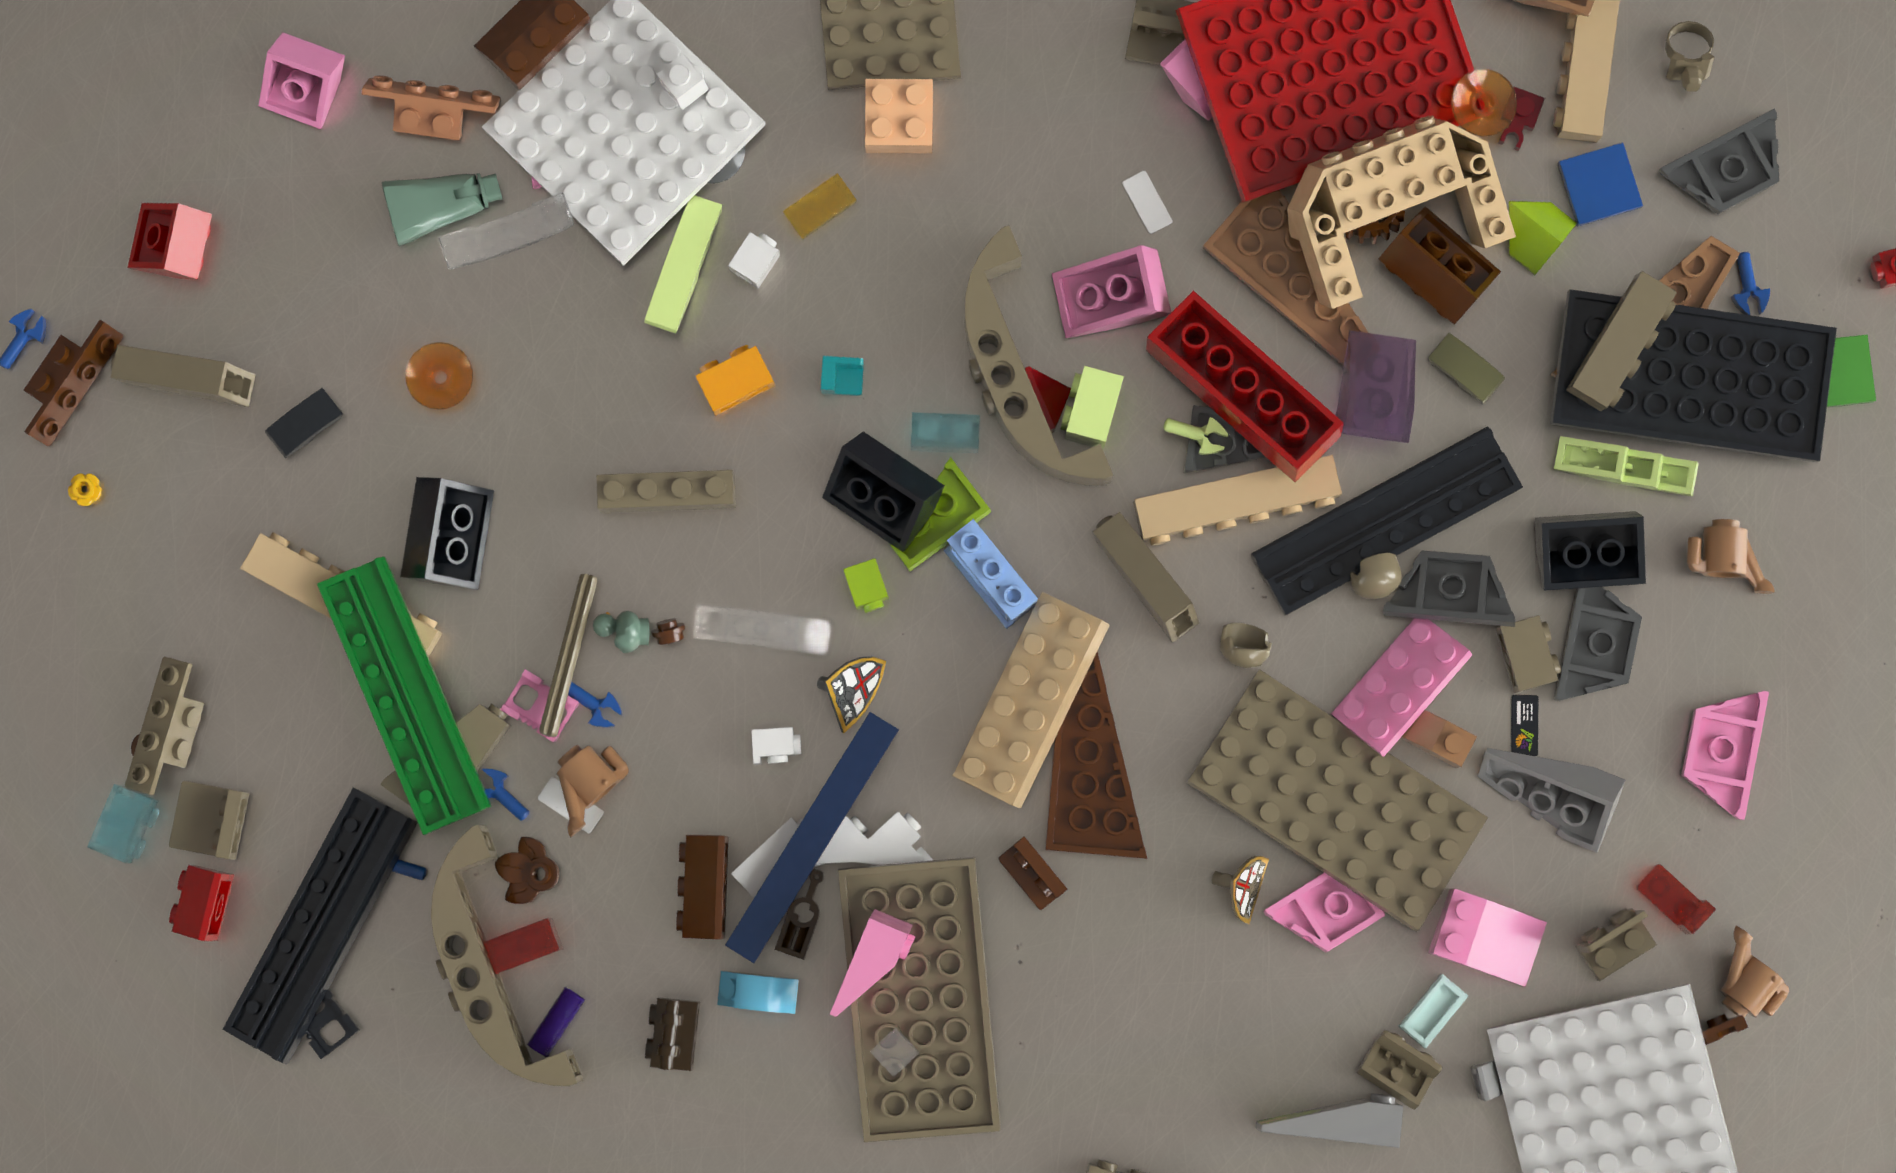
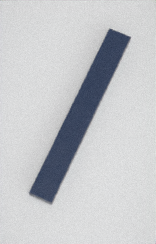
(812, 837)

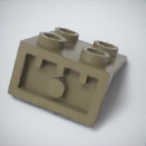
(209, 820)
(1617, 944)

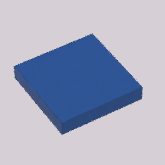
(1600, 184)

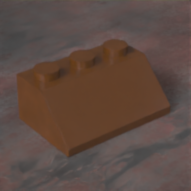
(531, 37)
(1439, 265)
(703, 886)

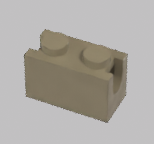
(1528, 654)

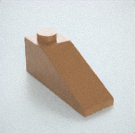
(1440, 738)

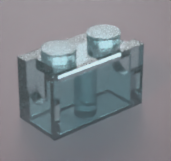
(945, 432)
(124, 824)

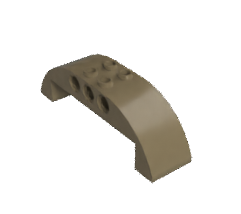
(1029, 430)
(455, 916)

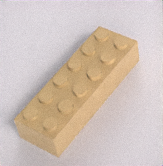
(1031, 700)

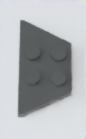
(1730, 166)
(1452, 589)
(1597, 644)

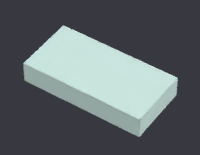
(1433, 1011)

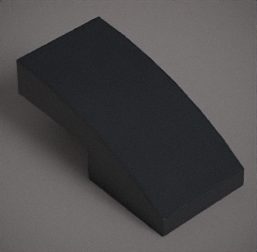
(303, 422)

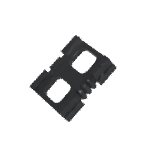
(331, 1012)

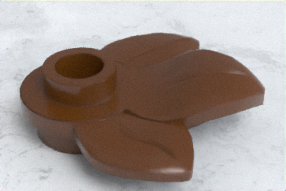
(521, 871)

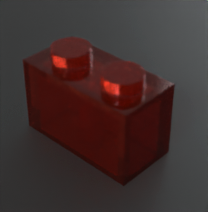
(523, 945)

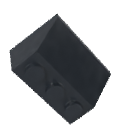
(882, 490)
(447, 533)
(1591, 550)

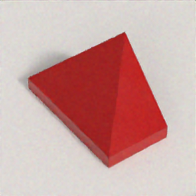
(1050, 395)

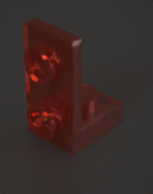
(1675, 900)

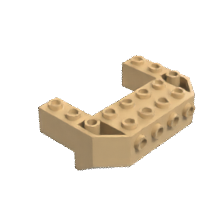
(1383, 179)

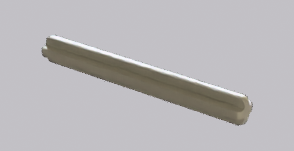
(568, 655)

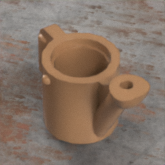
(1727, 555)
(587, 780)
(1751, 983)

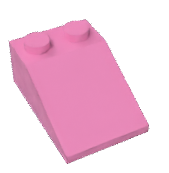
(1112, 292)
(1487, 937)
(877, 953)

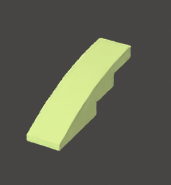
(683, 264)
(1626, 466)

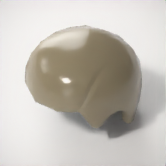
(1377, 576)
(1244, 645)

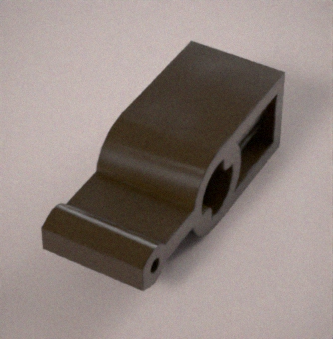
(792, 922)

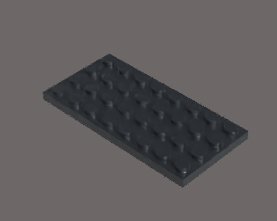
(1707, 380)

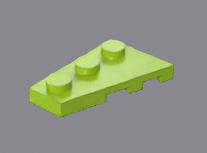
(955, 509)

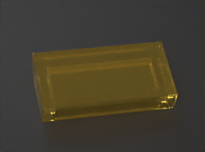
(819, 206)

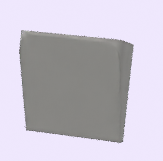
(1486, 1081)

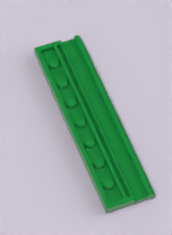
(404, 695)

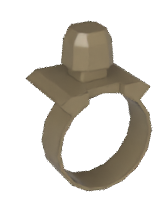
(1690, 71)

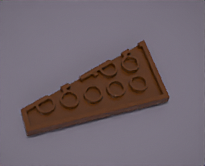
(1089, 781)

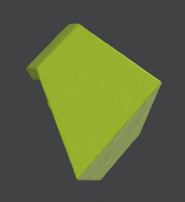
(1538, 232)

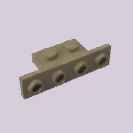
(167, 727)

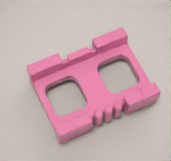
(534, 715)

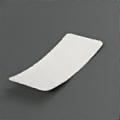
(553, 797)

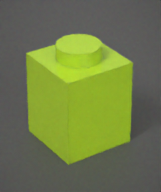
(866, 585)

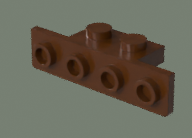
(66, 378)

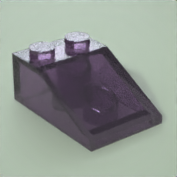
(1378, 387)

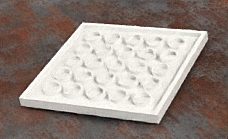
(612, 133)
(1614, 1089)

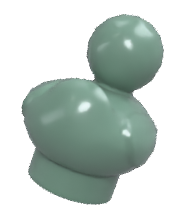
(628, 627)

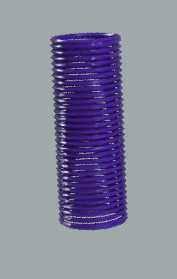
(554, 1020)

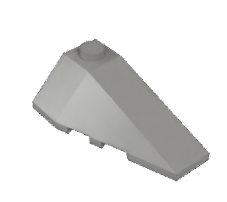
(1565, 794)

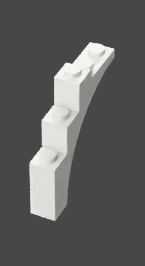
(886, 846)

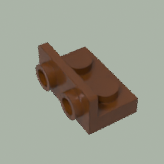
(1032, 873)

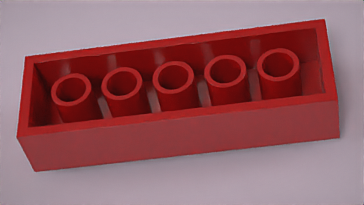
(1244, 386)

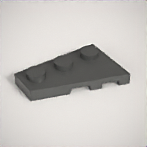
(1236, 448)

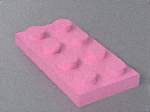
(1401, 684)

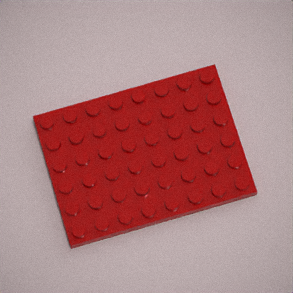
(1319, 76)

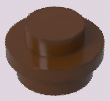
(668, 631)

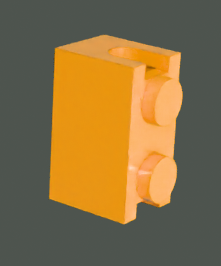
(734, 379)

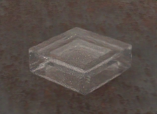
(894, 1051)

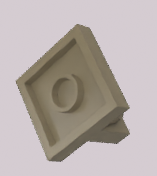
(1154, 30)

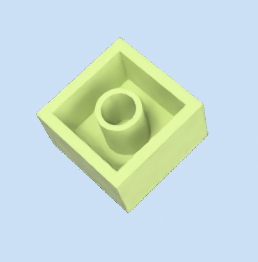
(1093, 407)

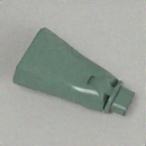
(431, 203)

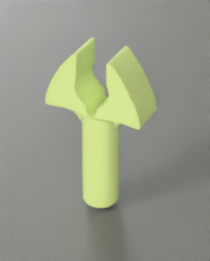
(1197, 433)

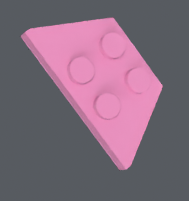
(1725, 750)
(1324, 912)

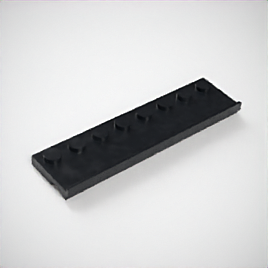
(1387, 519)
(320, 926)

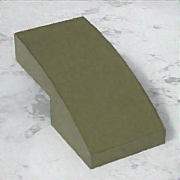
(1466, 368)

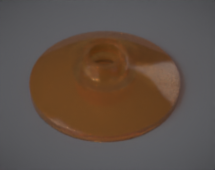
(1498, 99)
(434, 359)

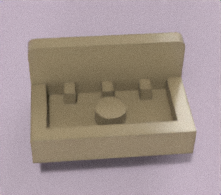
(1399, 1068)

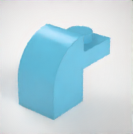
(758, 992)

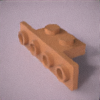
(429, 109)

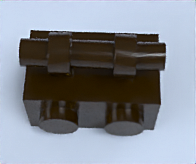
(673, 1035)

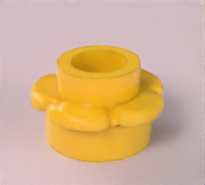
(93, 489)

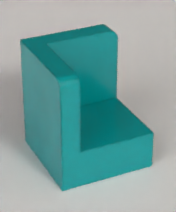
(842, 375)

